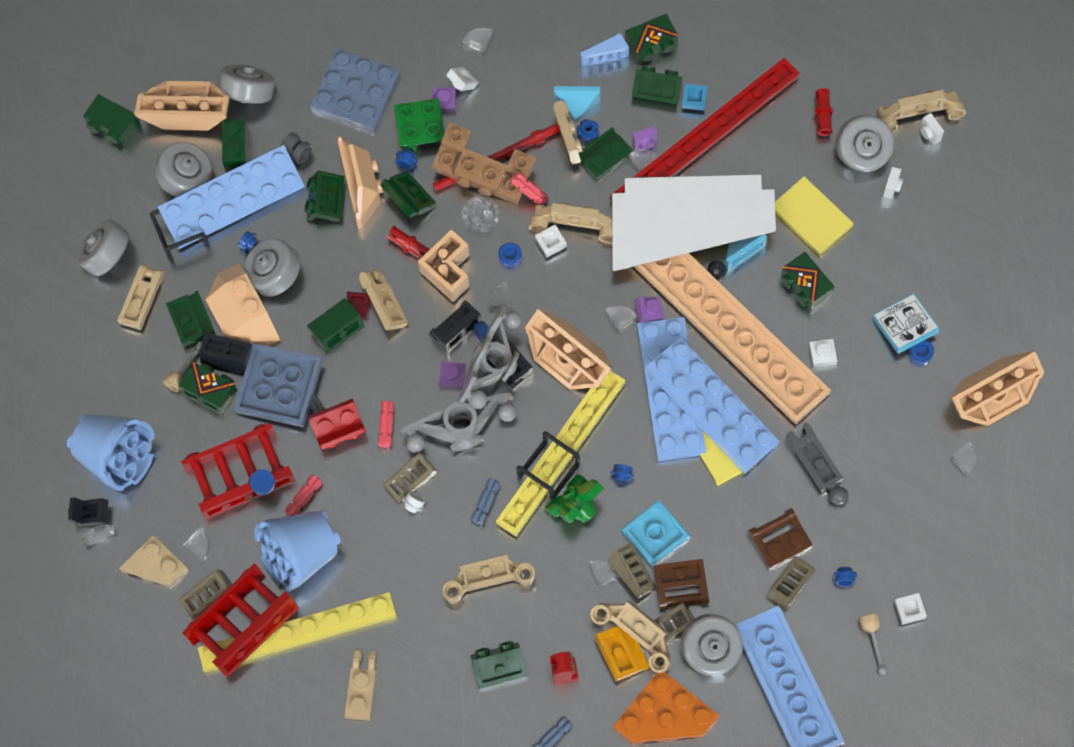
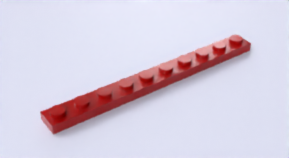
(720, 123)

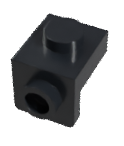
(88, 512)

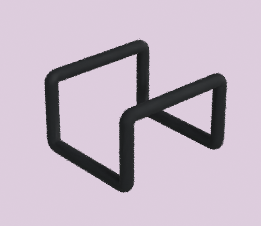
(167, 248)
(523, 470)

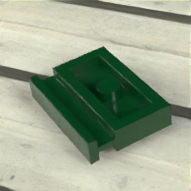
(605, 154)
(408, 194)
(190, 318)

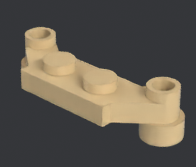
(922, 104)
(574, 216)
(487, 574)
(639, 627)

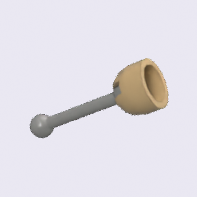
(174, 378)
(871, 624)

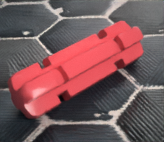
(529, 189)
(386, 424)
(303, 495)

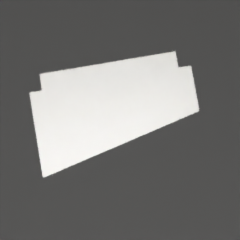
(686, 214)

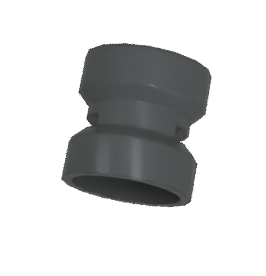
(296, 148)

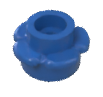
(588, 135)
(405, 159)
(248, 241)
(622, 473)
(844, 576)

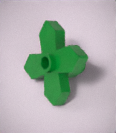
(576, 500)

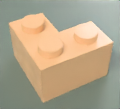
(442, 264)

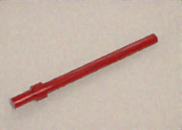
(537, 137)

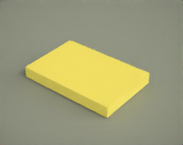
(812, 216)

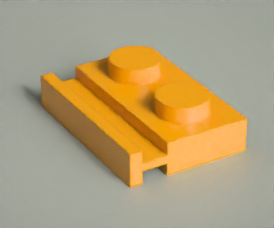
(621, 653)

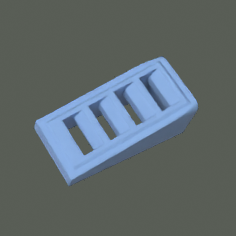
(607, 50)

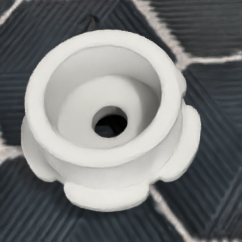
(413, 502)

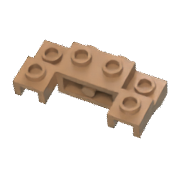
(477, 170)

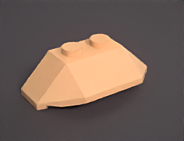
(183, 105)
(361, 179)
(240, 308)
(566, 352)
(998, 388)

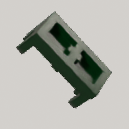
(336, 325)

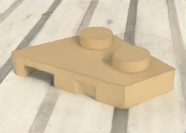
(155, 564)

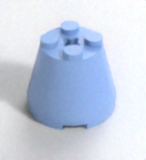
(113, 448)
(296, 547)

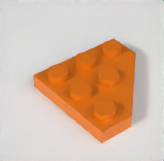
(665, 713)

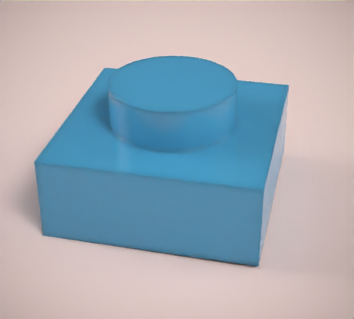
(694, 97)

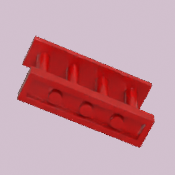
(234, 493)
(255, 634)

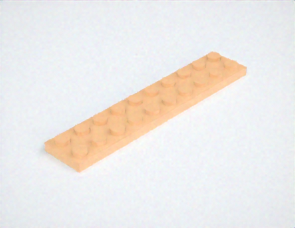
(737, 334)

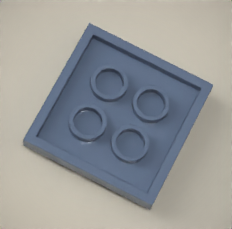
(355, 89)
(278, 385)

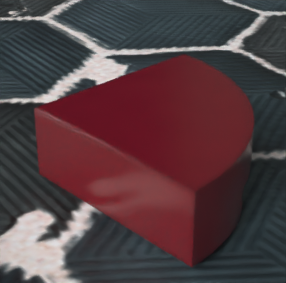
(360, 302)

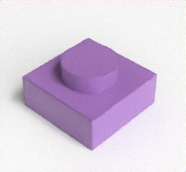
(446, 97)
(644, 138)
(649, 309)
(452, 375)

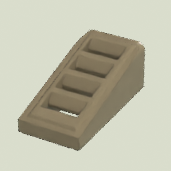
(415, 484)
(626, 557)
(210, 580)
(782, 596)
(674, 614)

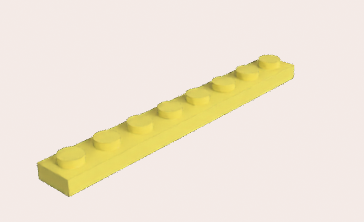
(555, 457)
(315, 627)

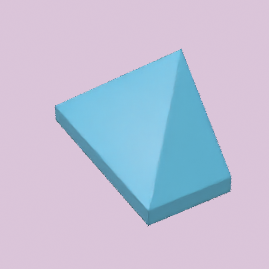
(578, 98)
(743, 249)

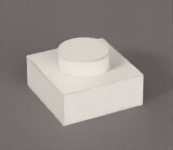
(462, 79)
(931, 129)
(894, 183)
(550, 241)
(823, 353)
(910, 608)

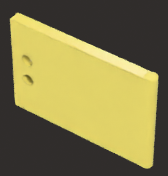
(718, 463)

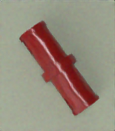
(823, 112)
(408, 243)

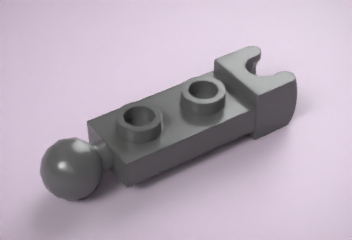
(818, 464)

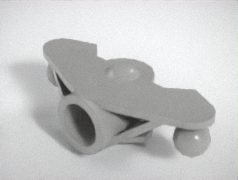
(497, 352)
(461, 438)

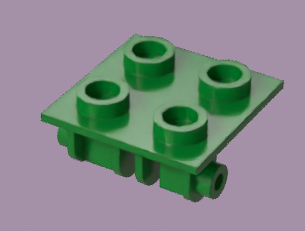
(419, 123)

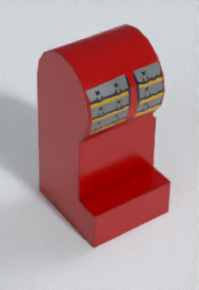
(563, 668)

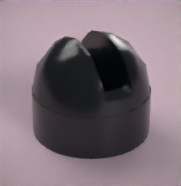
(722, 269)

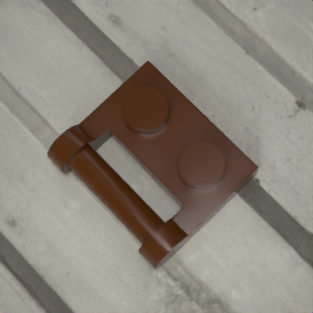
(783, 546)
(678, 576)

